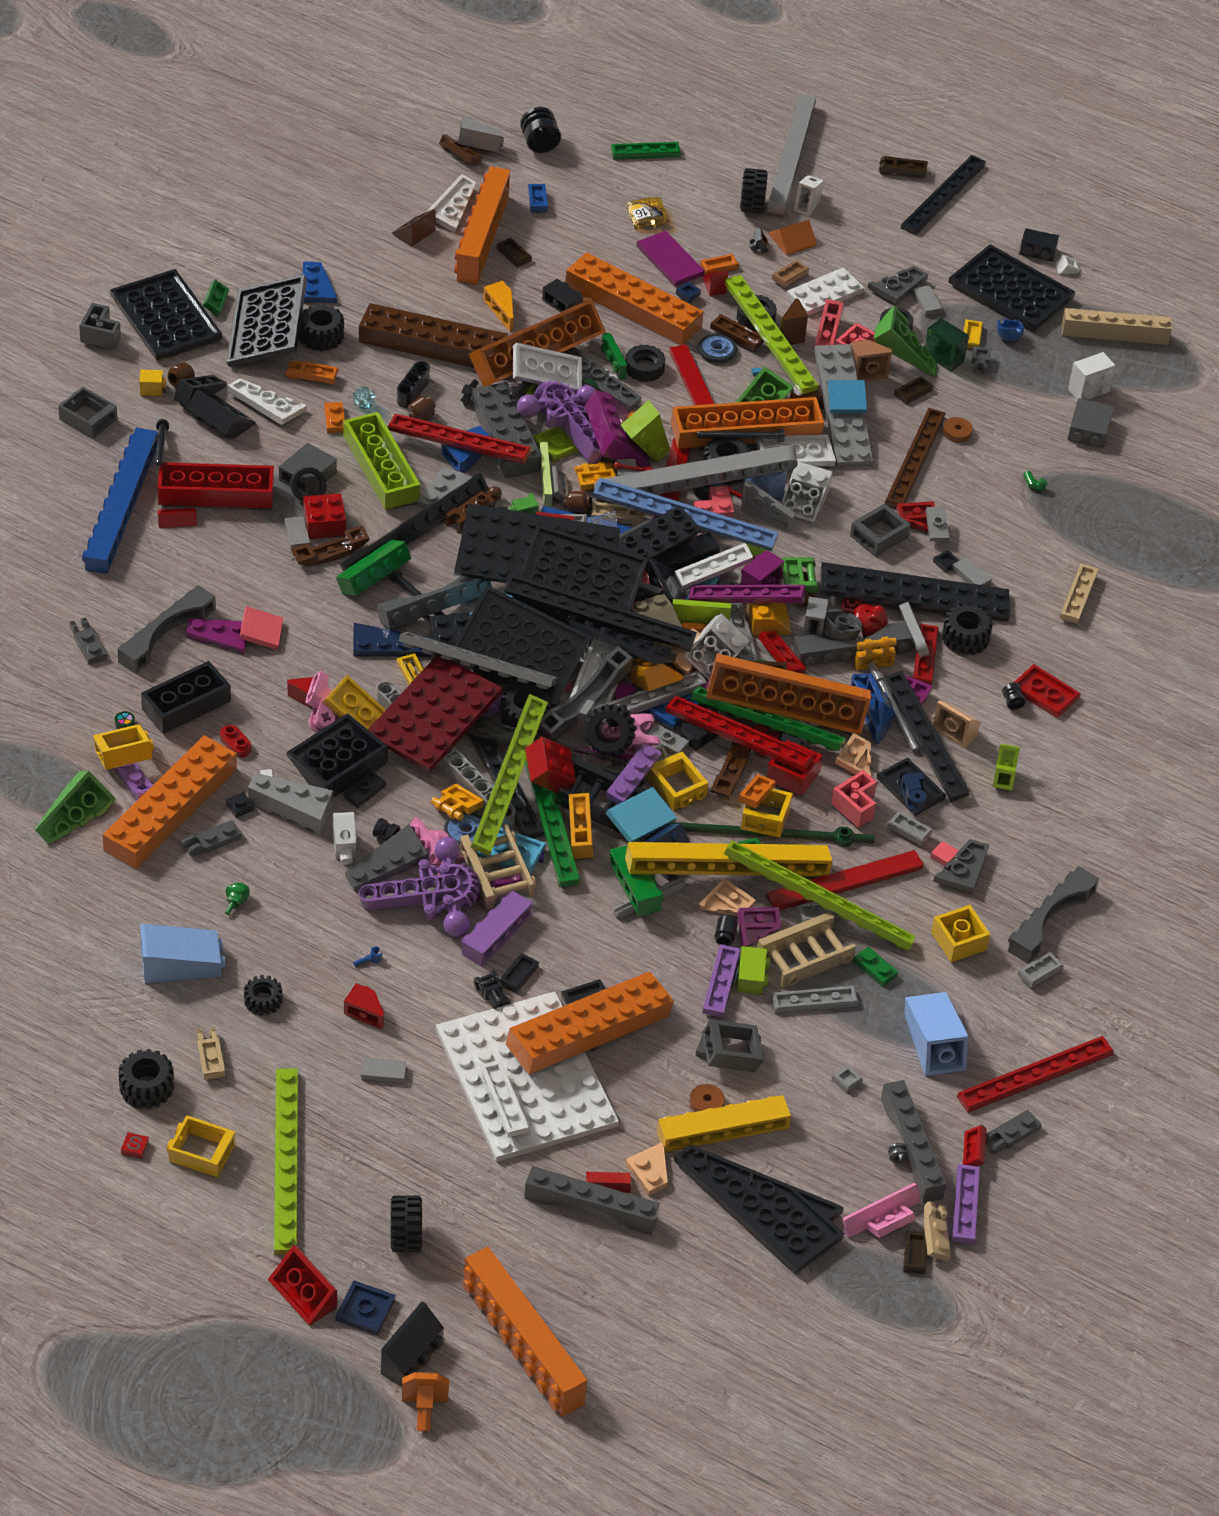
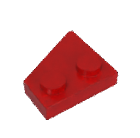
(915, 513)

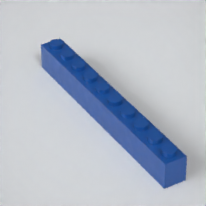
(120, 501)

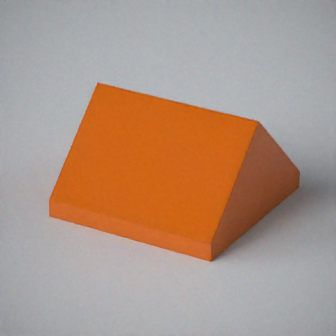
(794, 237)

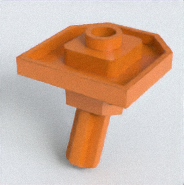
(425, 1390)

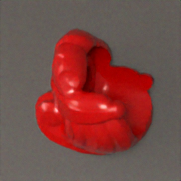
(872, 618)

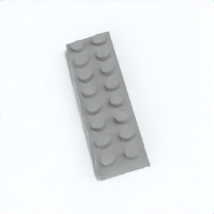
(846, 430)
(470, 658)

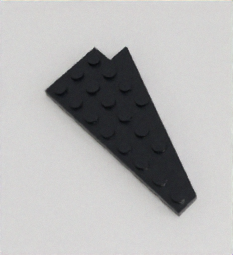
(781, 1216)

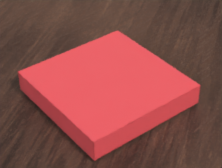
(261, 627)

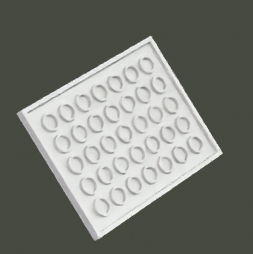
(556, 1101)

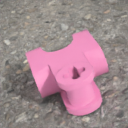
(321, 714)
(640, 737)

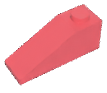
(830, 322)

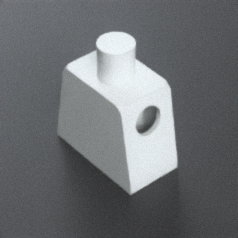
(808, 189)
(344, 837)

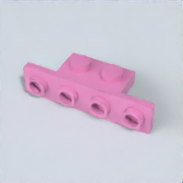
(429, 839)
(885, 1213)

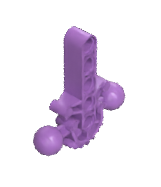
(565, 411)
(453, 899)

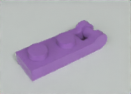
(134, 779)

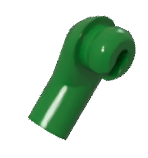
(1032, 483)

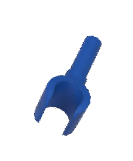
(374, 957)

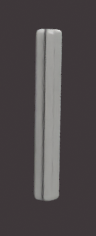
(667, 889)

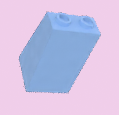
(180, 953)
(937, 1033)

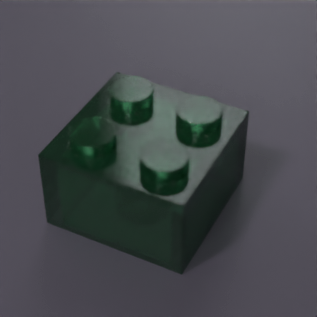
(946, 344)

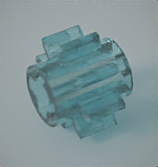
(364, 397)

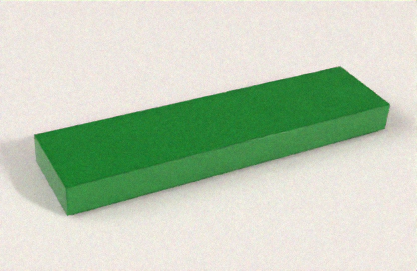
(645, 150)

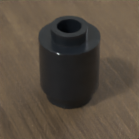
(726, 930)

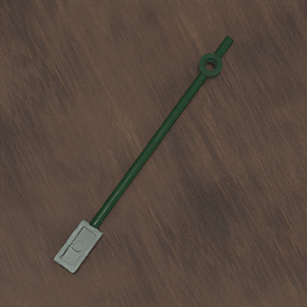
(842, 836)

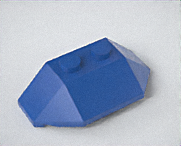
(880, 712)

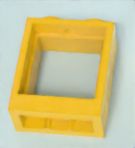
(123, 746)
(671, 766)
(772, 823)
(205, 1130)

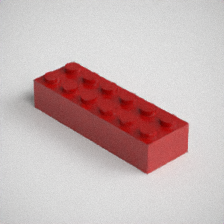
(216, 485)

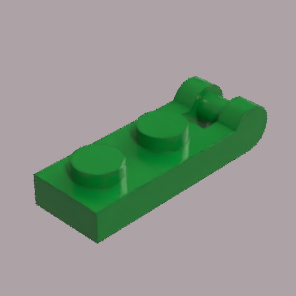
(614, 355)

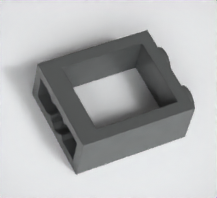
(104, 418)
(877, 545)
(729, 1059)

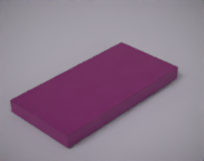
(670, 258)

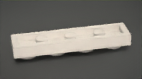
(714, 566)
(504, 1098)

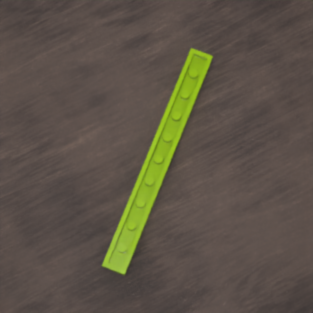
(771, 334)
(508, 775)
(820, 895)
(286, 1160)

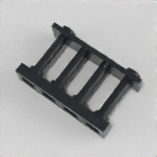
(599, 780)

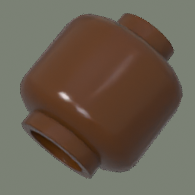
(180, 371)
(422, 408)
(578, 502)

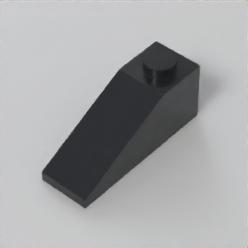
(188, 386)

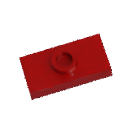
(974, 1146)

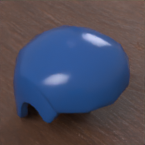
(1010, 329)

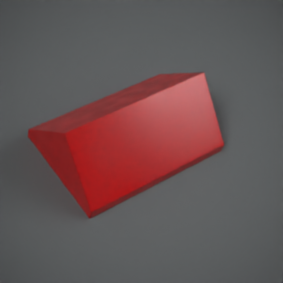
(304, 1286)

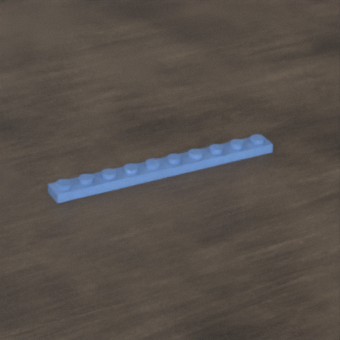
(706, 520)

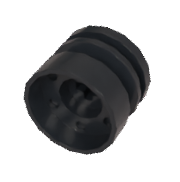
(540, 130)

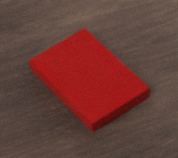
(1047, 691)

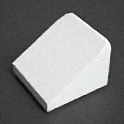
(1067, 265)

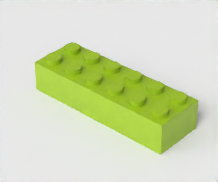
(381, 460)

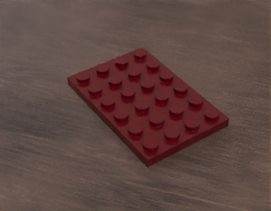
(434, 712)

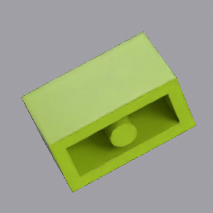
(752, 970)

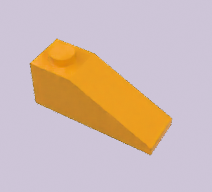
(499, 299)
(581, 826)

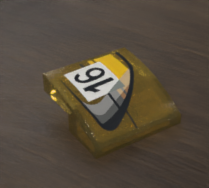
(647, 212)

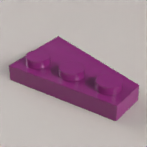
(217, 631)

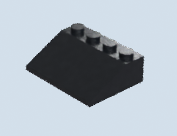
(339, 755)

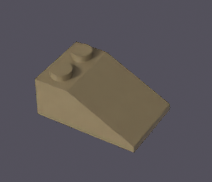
(657, 608)

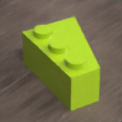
(648, 431)

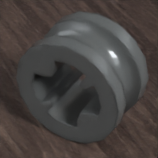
(898, 1153)

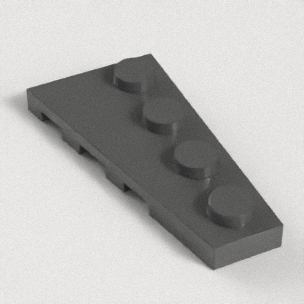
(389, 858)

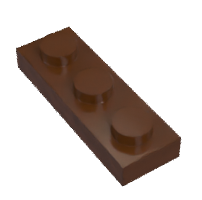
(737, 332)

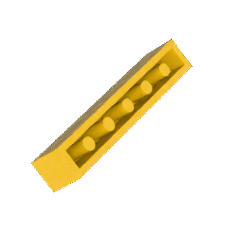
(724, 1123)

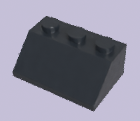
(219, 414)
(663, 578)
(412, 1344)

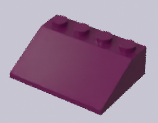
(606, 419)

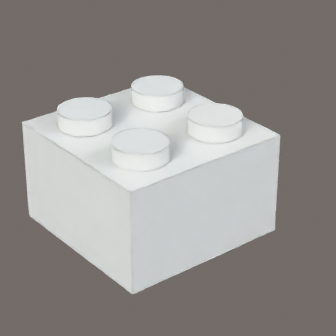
(1091, 377)

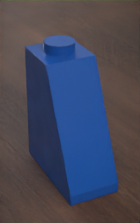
(462, 459)

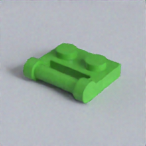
(794, 574)

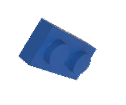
(537, 197)

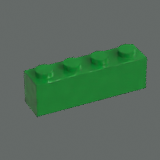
(373, 567)
(639, 888)

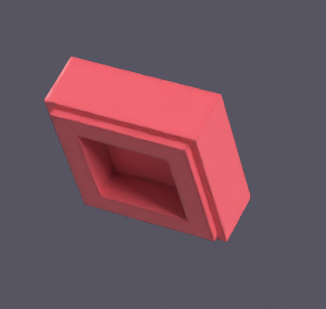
(943, 853)

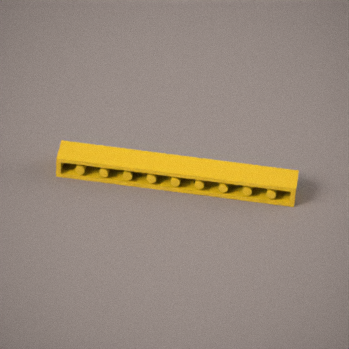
(710, 858)

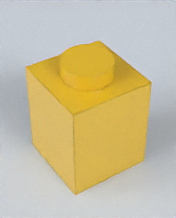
(151, 382)

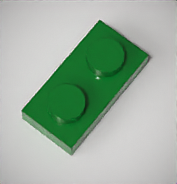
(215, 297)
(875, 966)

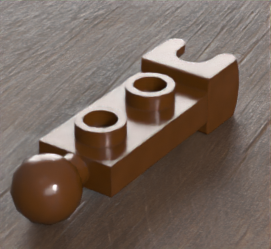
(458, 515)

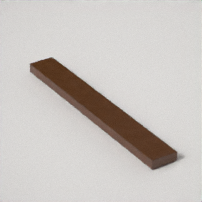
(915, 458)

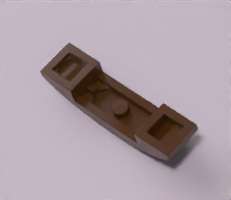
(332, 550)
(731, 770)

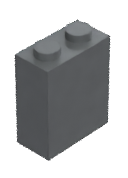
(1090, 423)
(308, 457)

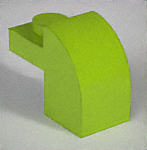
(1006, 766)

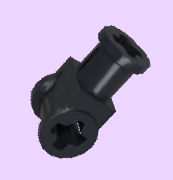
(491, 989)

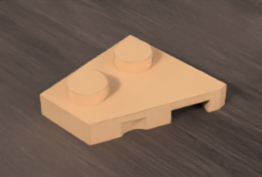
(855, 755)
(726, 899)
(649, 1169)

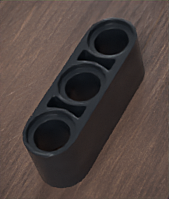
(413, 383)

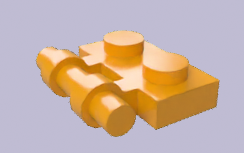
(589, 474)
(881, 657)
(460, 799)

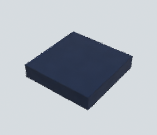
(365, 1307)

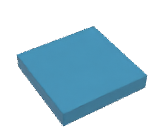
(847, 396)

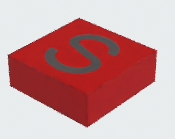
(134, 1145)

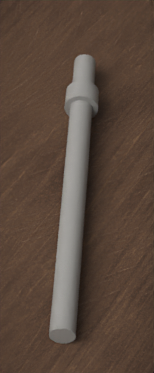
(898, 716)

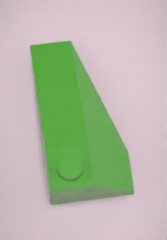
(897, 336)
(766, 387)
(75, 806)

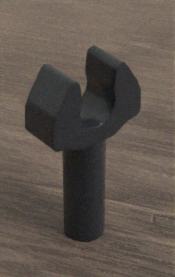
(467, 391)

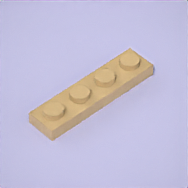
(1079, 593)

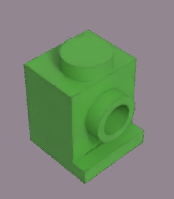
(525, 504)

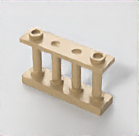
(490, 893)
(801, 933)

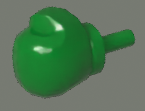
(237, 895)

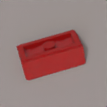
(177, 517)
(613, 1180)

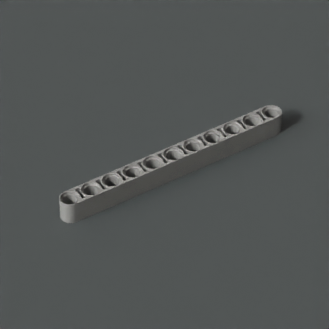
(791, 155)
(710, 471)
(454, 763)

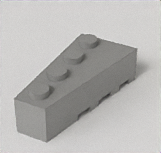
(292, 800)

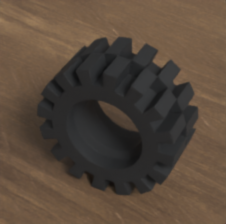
(263, 1004)

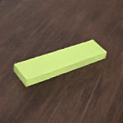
(545, 475)

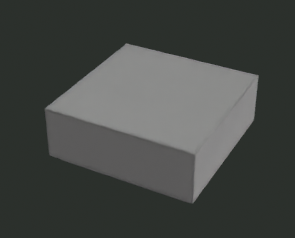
(847, 1079)

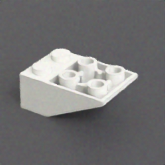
(807, 491)
(717, 637)

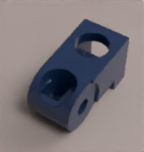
(912, 791)

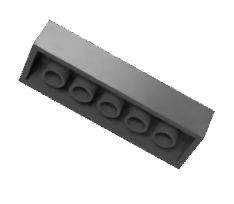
(502, 421)

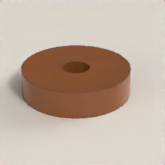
(957, 429)
(703, 1092)

